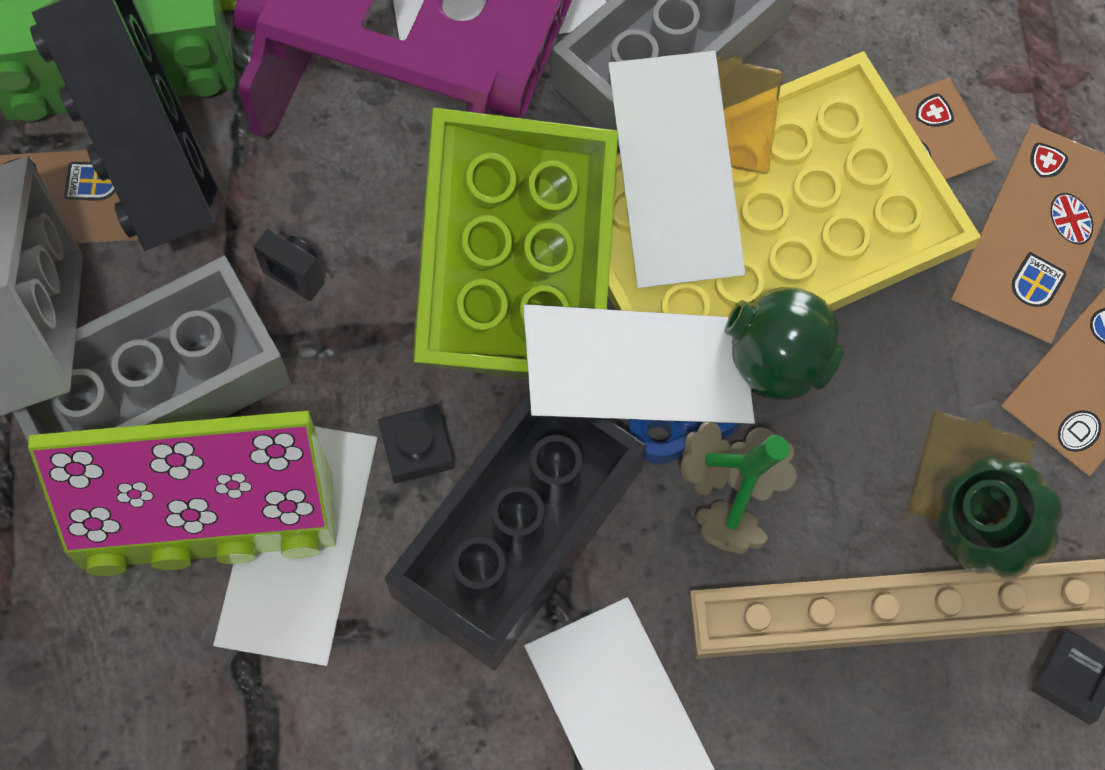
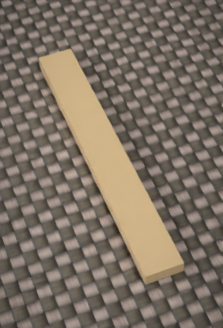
(896, 609)

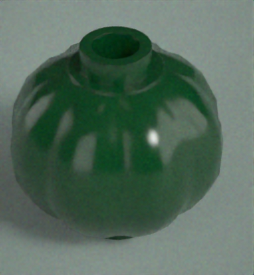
(785, 342)
(985, 494)

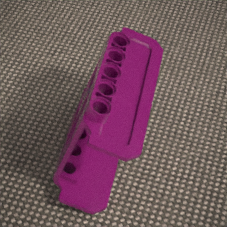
(480, 61)

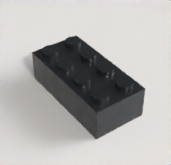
(131, 116)
(514, 527)

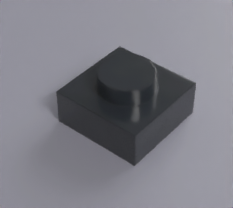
(290, 263)
(416, 444)
(1073, 677)

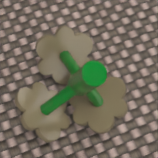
(749, 468)

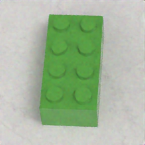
(186, 34)

